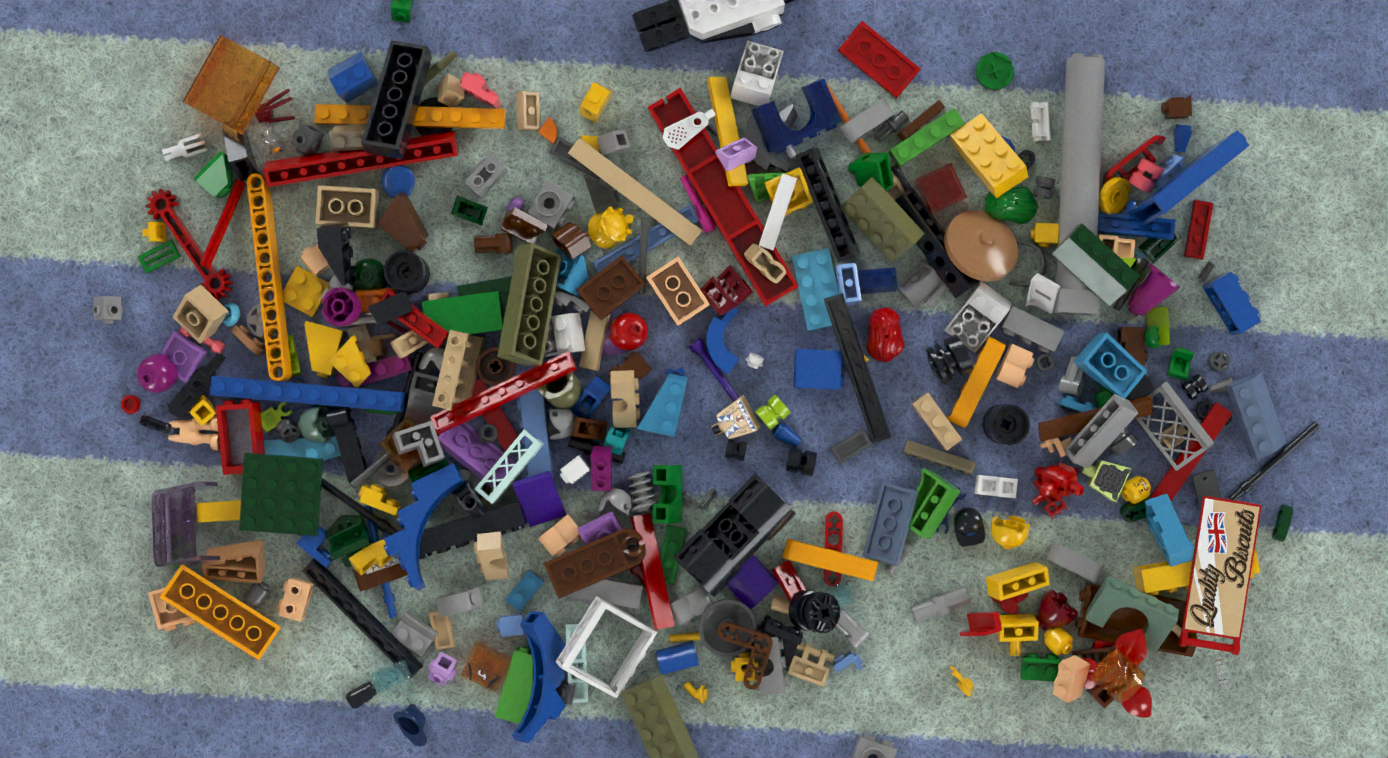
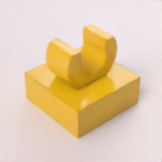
(156, 232)

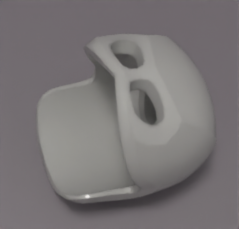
(431, 358)
(562, 423)
(615, 500)

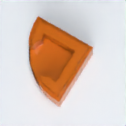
(549, 130)

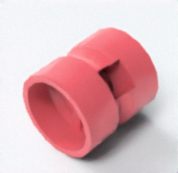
(1142, 181)

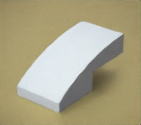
(996, 486)

